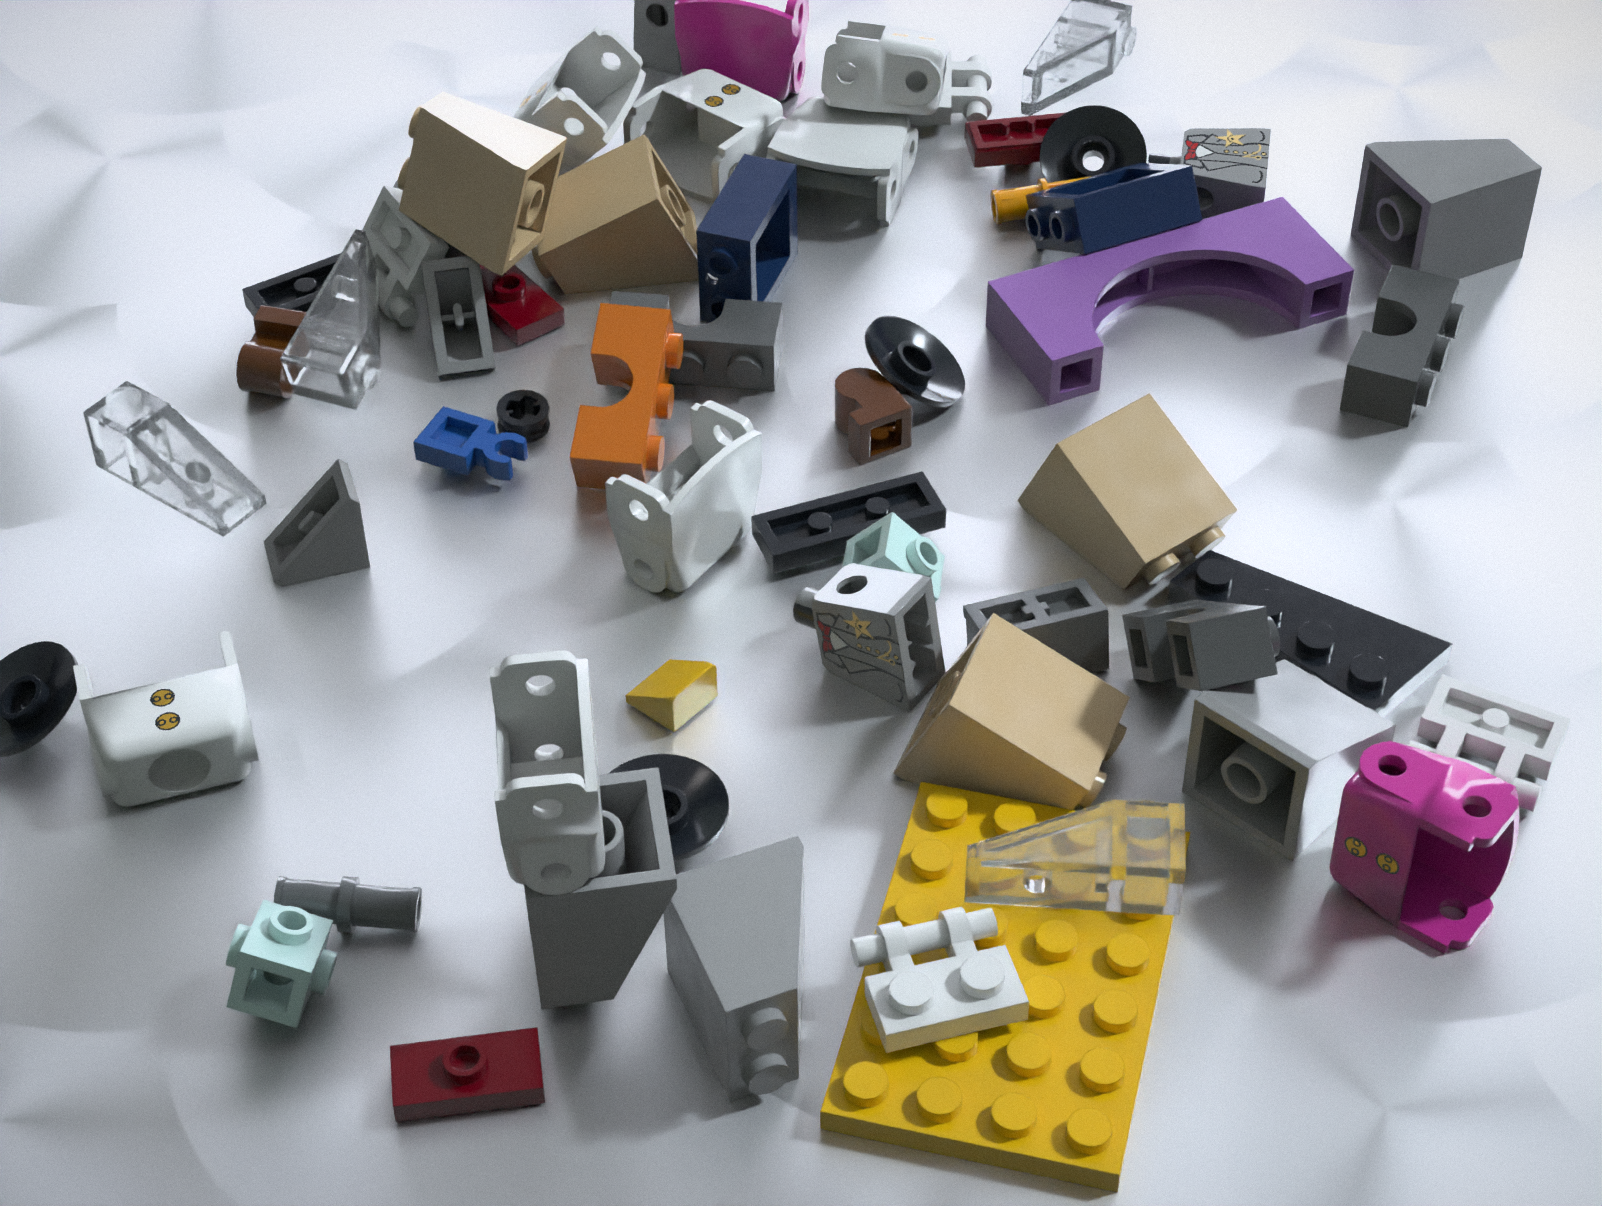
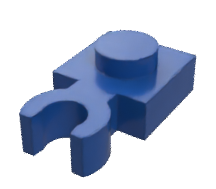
(464, 440)

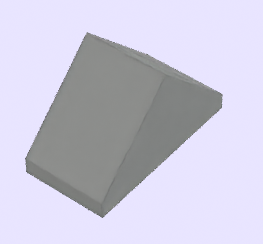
(457, 315)
(320, 533)

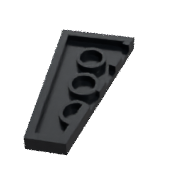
(1324, 636)

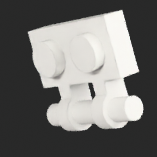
(963, 92)
(399, 249)
(1494, 729)
(945, 995)

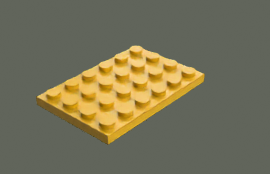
(1027, 1094)

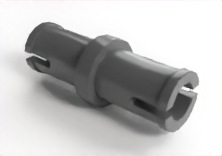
(353, 903)

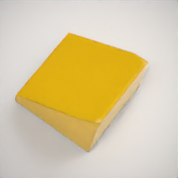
(675, 692)

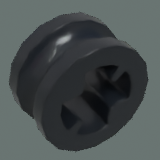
(527, 405)

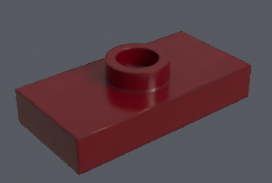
(1007, 139)
(519, 305)
(466, 1074)

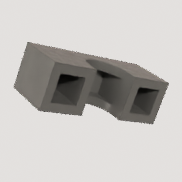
(1407, 342)
(732, 351)
(1202, 643)

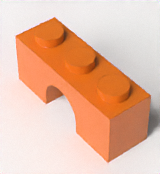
(636, 352)

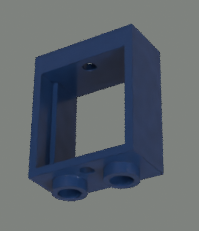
(1113, 208)
(748, 235)

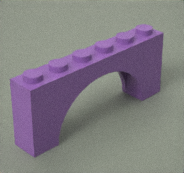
(1254, 254)

